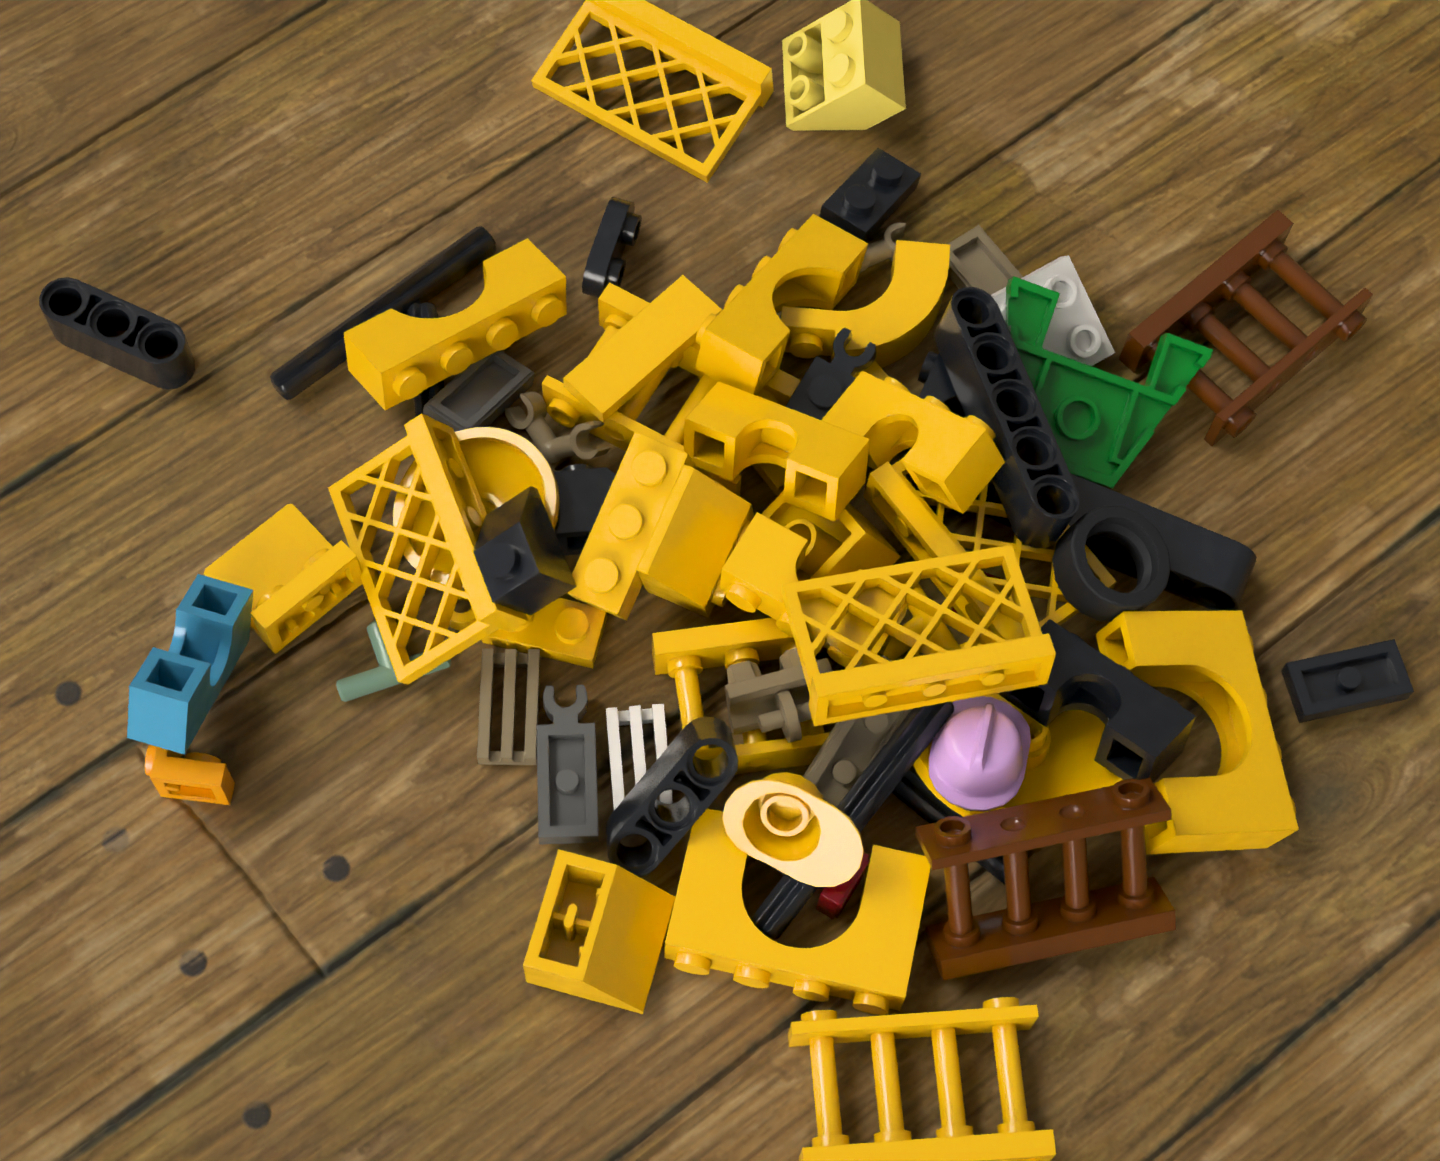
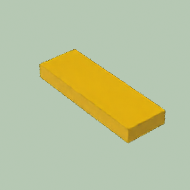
(640, 349)

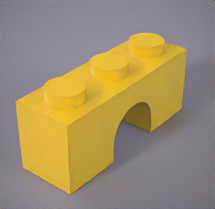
(742, 429)
(948, 455)
(624, 525)
(771, 557)

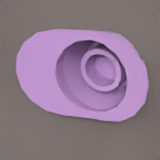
(980, 754)

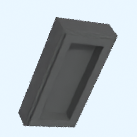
(480, 392)

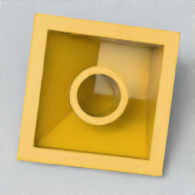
(833, 546)

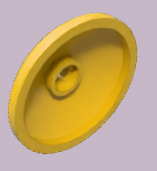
(501, 469)

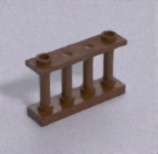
(1231, 280)
(1056, 925)

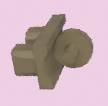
(770, 699)

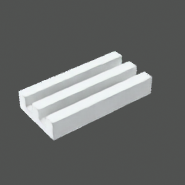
(635, 718)

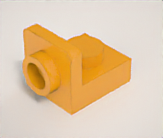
(194, 778)

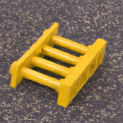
(615, 310)
(690, 650)
(954, 1140)

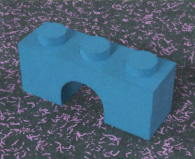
(181, 684)

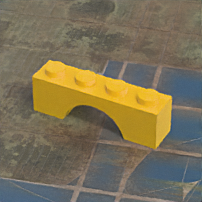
(747, 337)
(406, 354)

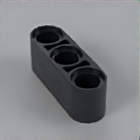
(103, 314)
(675, 770)

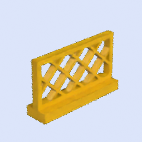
(686, 50)
(457, 517)
(926, 537)
(927, 678)

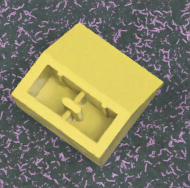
(844, 70)

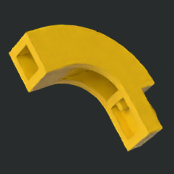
(892, 322)

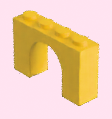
(1215, 665)
(861, 965)

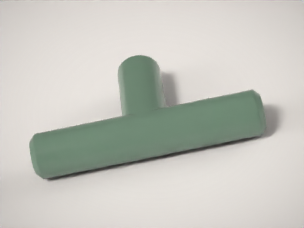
(376, 678)

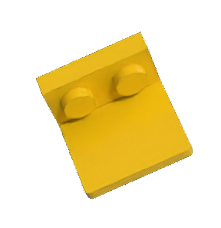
(292, 575)

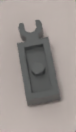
(567, 773)

